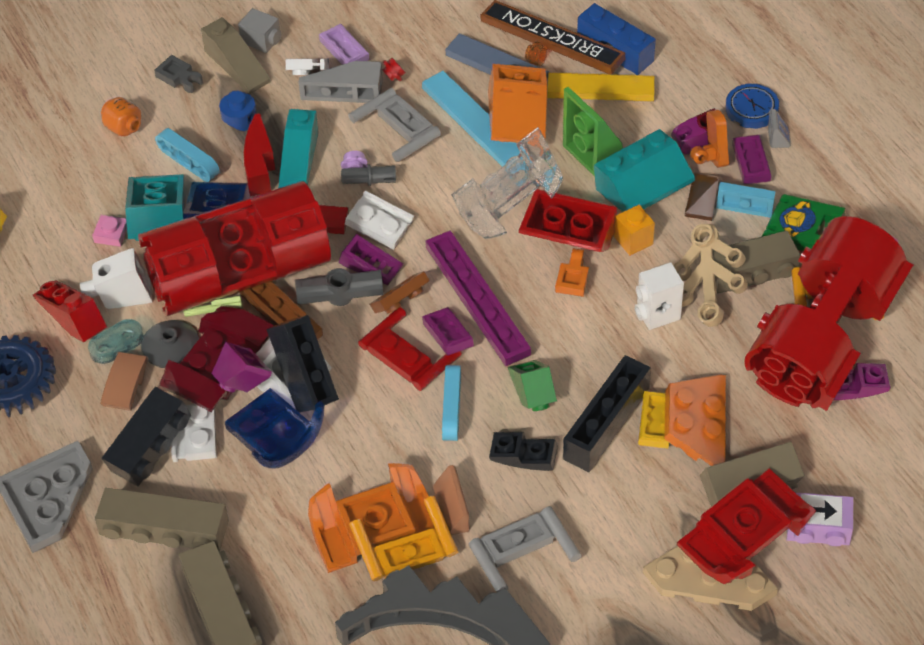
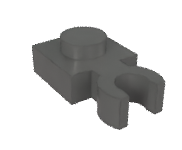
(176, 72)

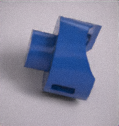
(236, 109)

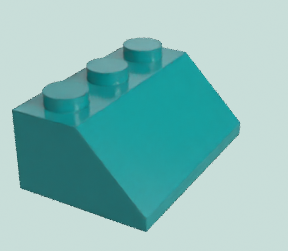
(643, 172)

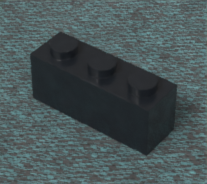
(302, 363)
(146, 436)

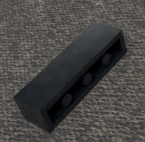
(606, 413)

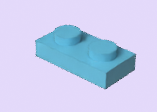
(745, 199)

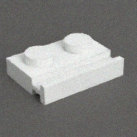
(304, 66)
(379, 220)
(198, 438)

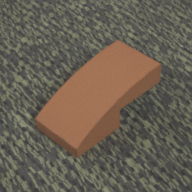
(123, 380)

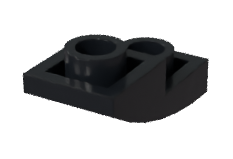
(517, 451)

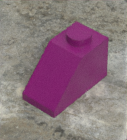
(239, 369)

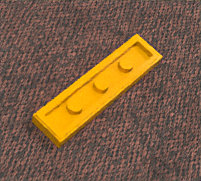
(602, 86)

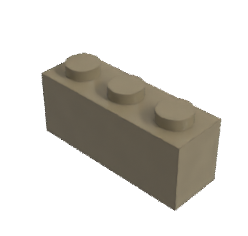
(765, 260)
(726, 476)

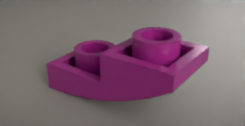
(864, 381)

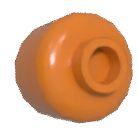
(120, 116)

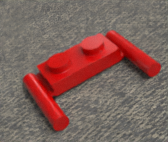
(401, 355)

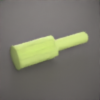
(234, 301)

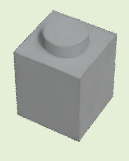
(260, 30)

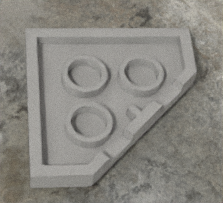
(46, 494)

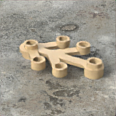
(708, 270)

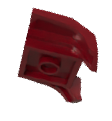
(194, 375)

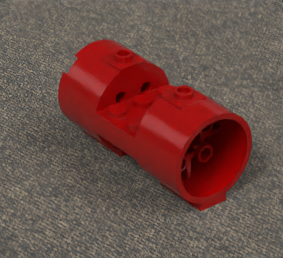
(235, 247)
(803, 349)

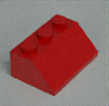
(570, 221)

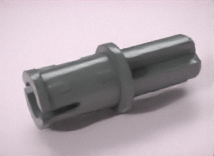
(369, 175)

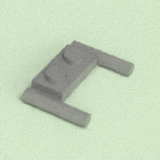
(402, 119)
(520, 540)

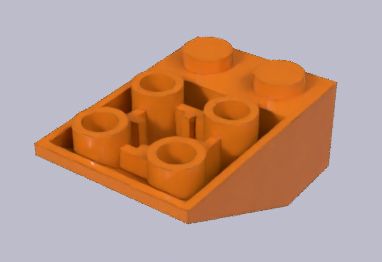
(516, 102)

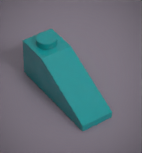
(298, 146)

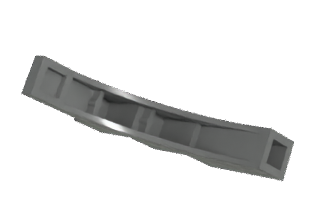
(449, 605)

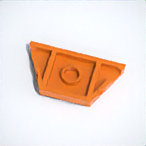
(697, 417)

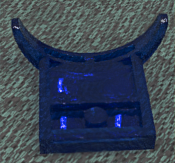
(275, 429)

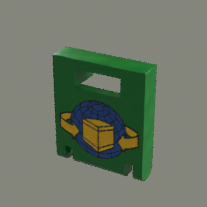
(801, 219)

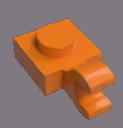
(573, 276)

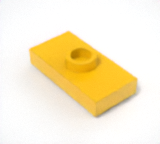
(653, 420)

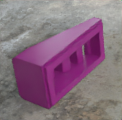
(368, 250)

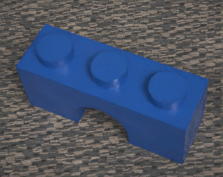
(608, 28)

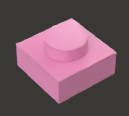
(110, 230)

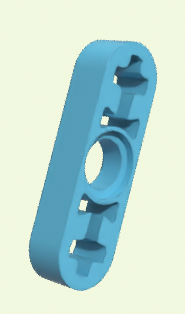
(187, 155)
(451, 403)

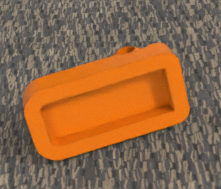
(717, 136)

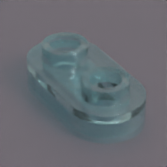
(114, 341)

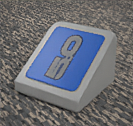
(778, 131)

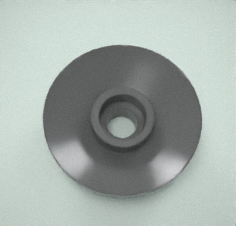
(160, 348)

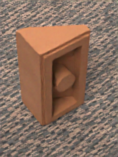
(452, 501)

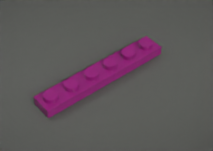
(478, 298)

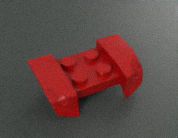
(743, 526)

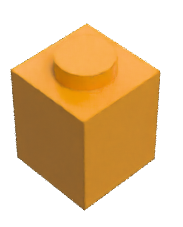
(634, 230)

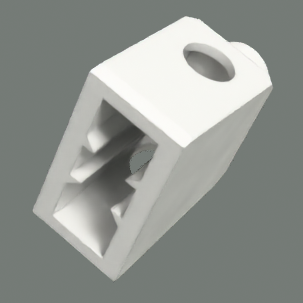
(119, 281)

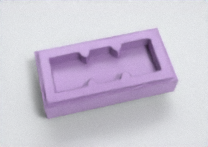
(343, 45)

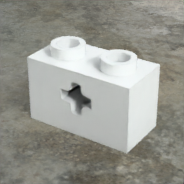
(659, 296)

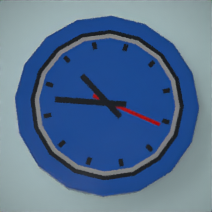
(751, 105)

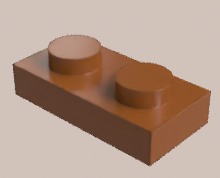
(391, 300)

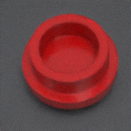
(393, 70)

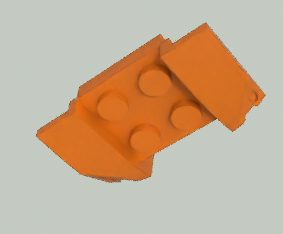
(385, 512)

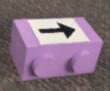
(831, 522)

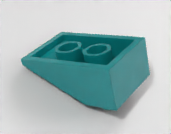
(153, 202)

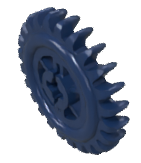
(17, 388)

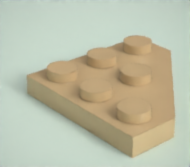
(679, 575)

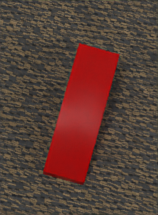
(258, 157)

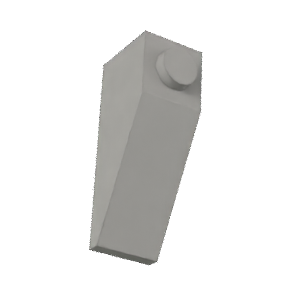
(344, 83)

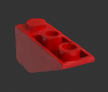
(71, 309)

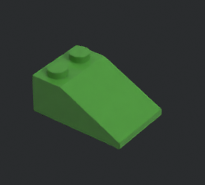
(586, 132)

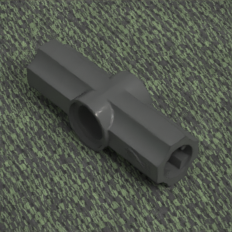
(339, 287)

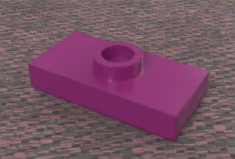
(751, 159)
(447, 331)

